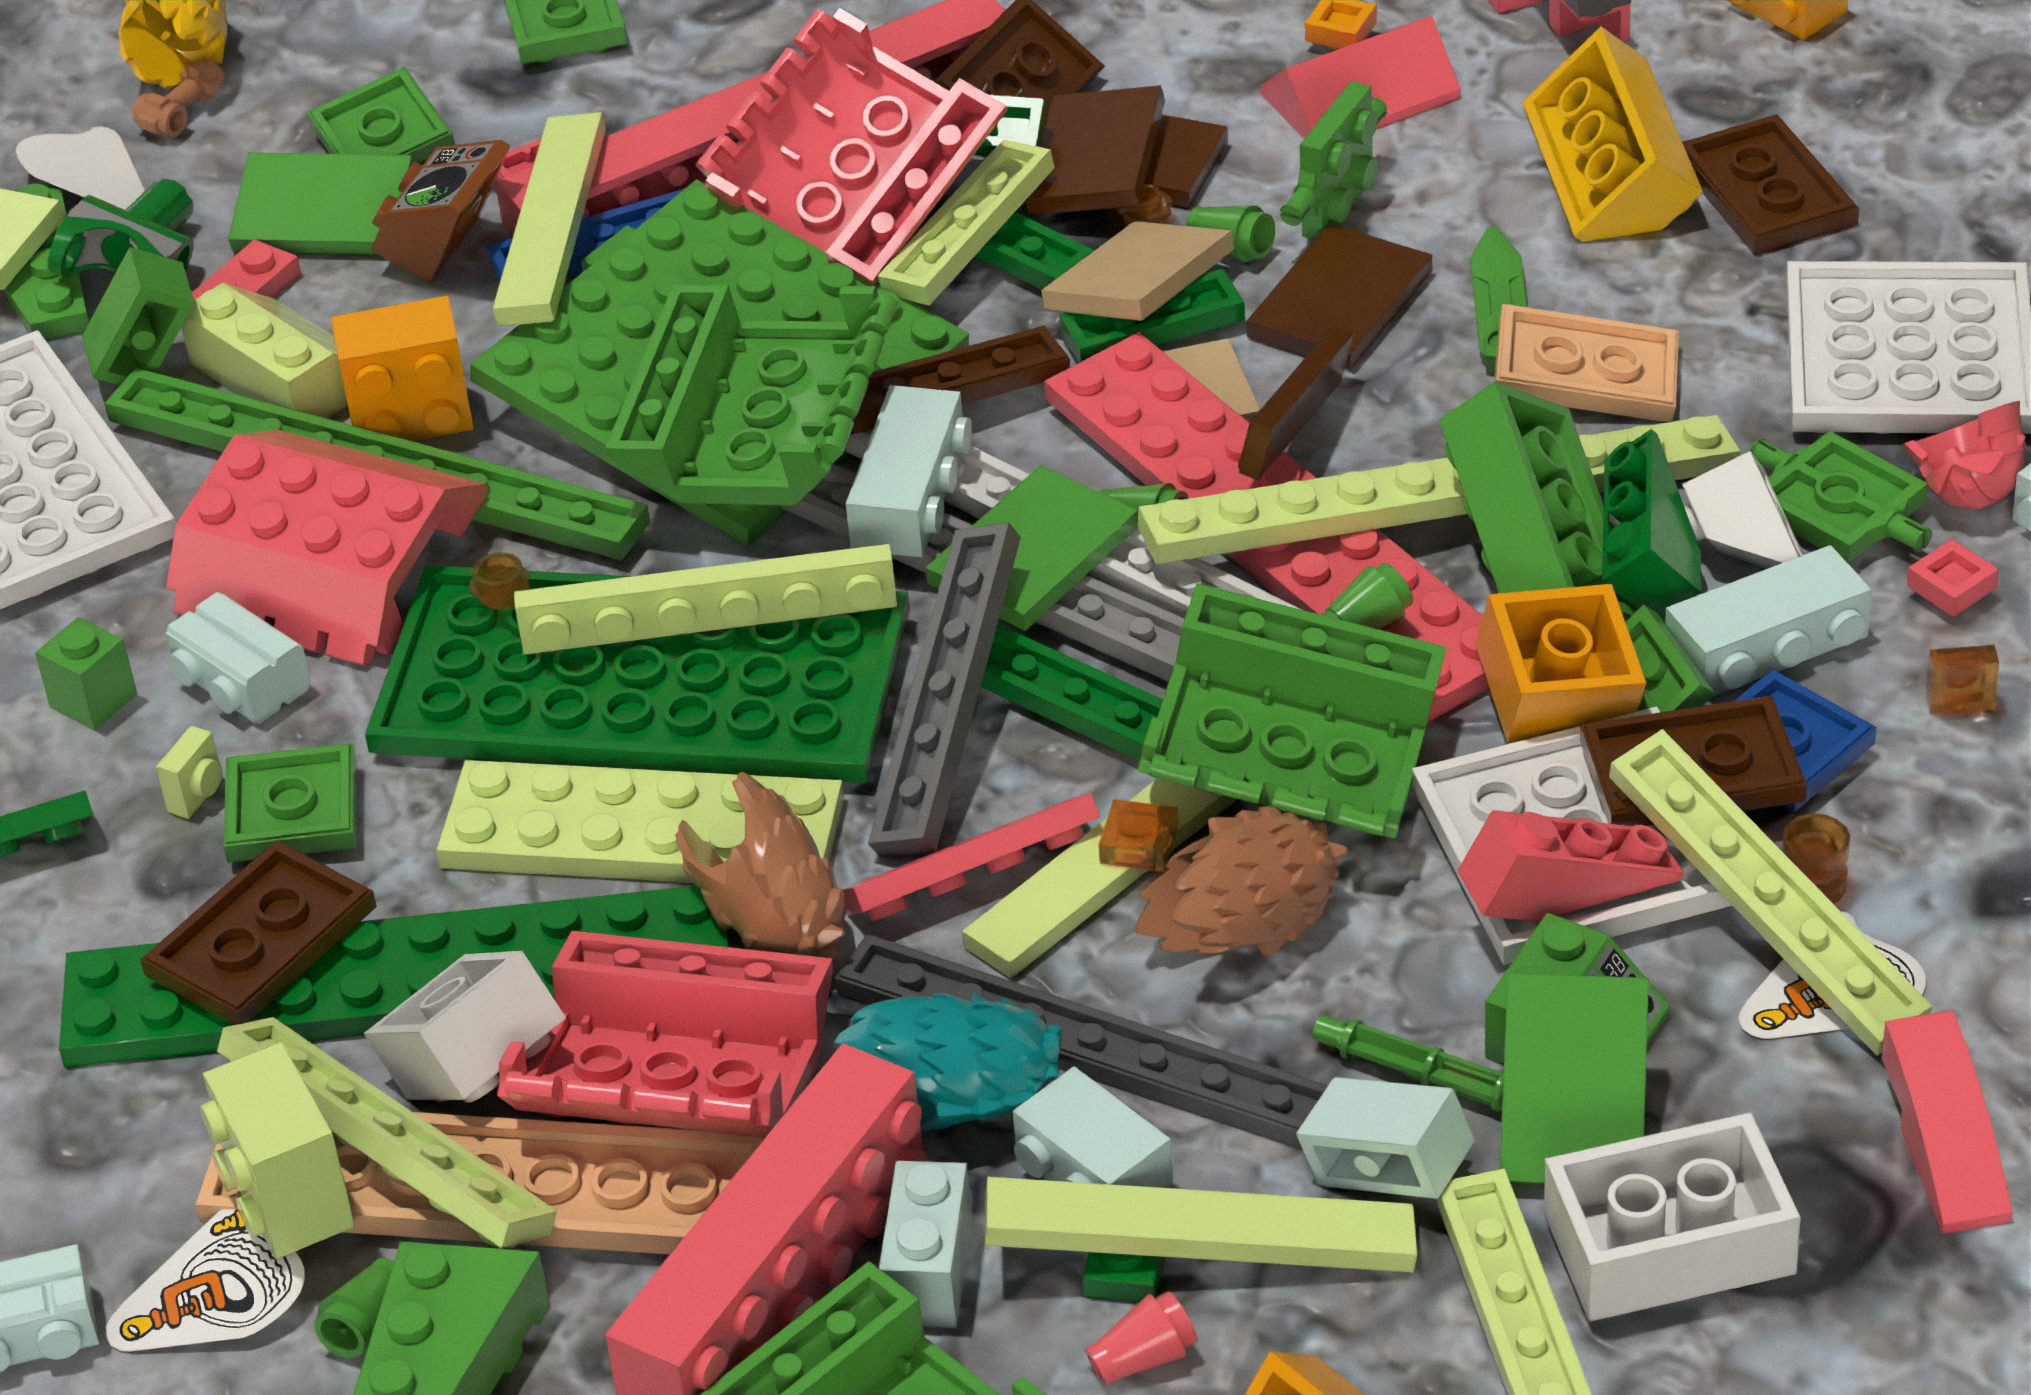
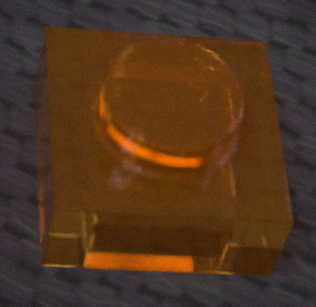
(1962, 679)
(1138, 835)

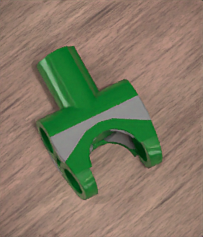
(101, 233)

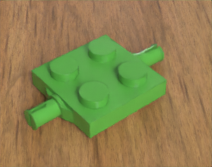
(1336, 161)
(1844, 495)

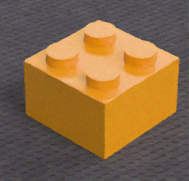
(403, 370)
(1558, 659)

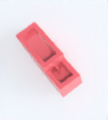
(1946, 1121)

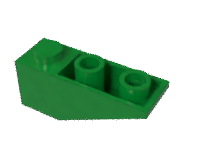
(1646, 530)

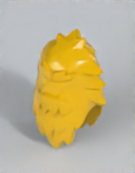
(169, 35)

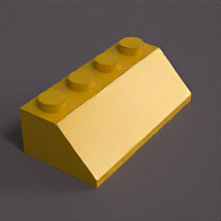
(1611, 142)

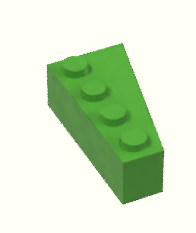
(452, 1320)

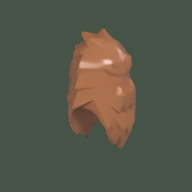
(773, 883)
(1243, 884)

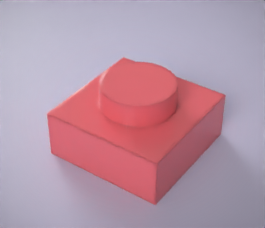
(1952, 577)

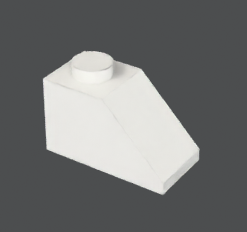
(1741, 513)

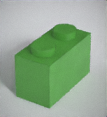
(137, 316)

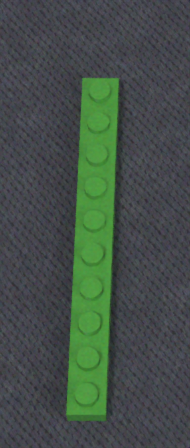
(514, 500)

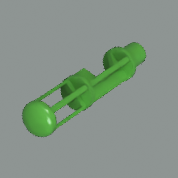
(1414, 1060)

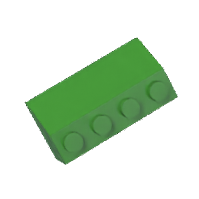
(1528, 491)

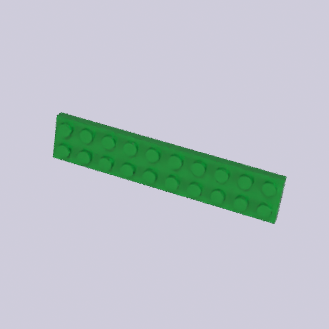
(125, 1016)

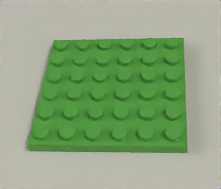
(583, 362)

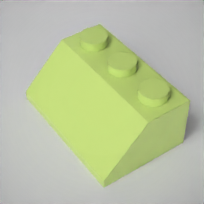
(264, 351)

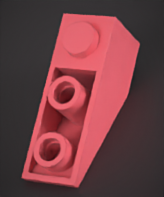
(1561, 865)

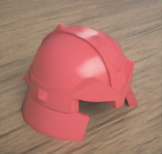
(1974, 461)

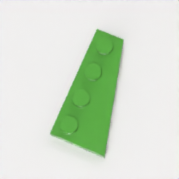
(44, 298)

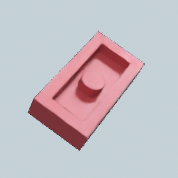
(255, 269)

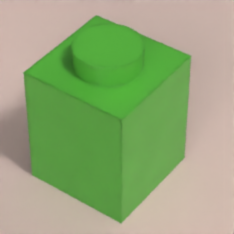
(86, 673)

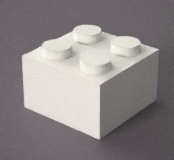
(460, 1023)

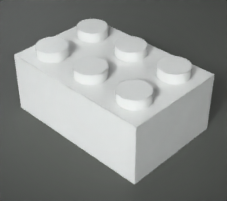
(1671, 1216)

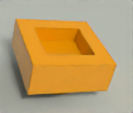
(1340, 23)

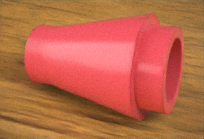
(1143, 1339)

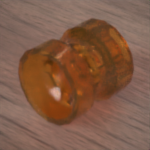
(1820, 850)

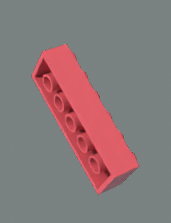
(774, 1231)

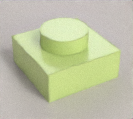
(189, 772)

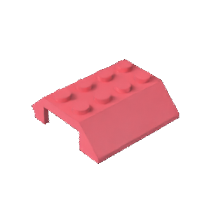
(847, 145)
(314, 538)
(674, 1035)

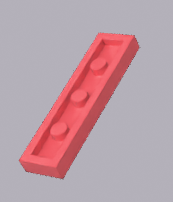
(946, 868)

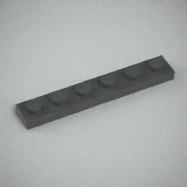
(944, 691)

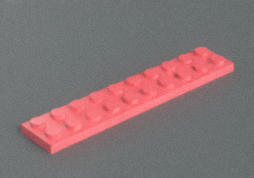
(1182, 434)

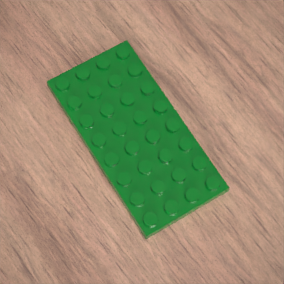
(717, 701)

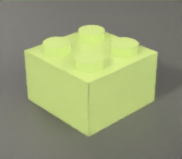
(275, 1151)

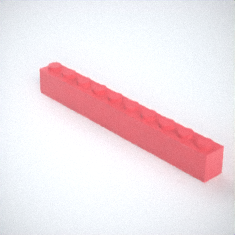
(663, 150)

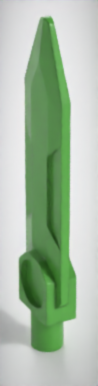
(1495, 281)

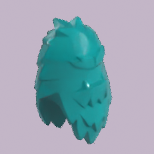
(965, 1054)

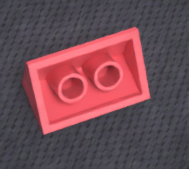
(1402, 67)

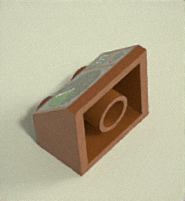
(437, 206)

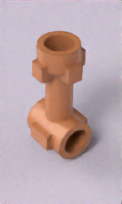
(169, 114)

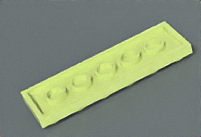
(608, 818)

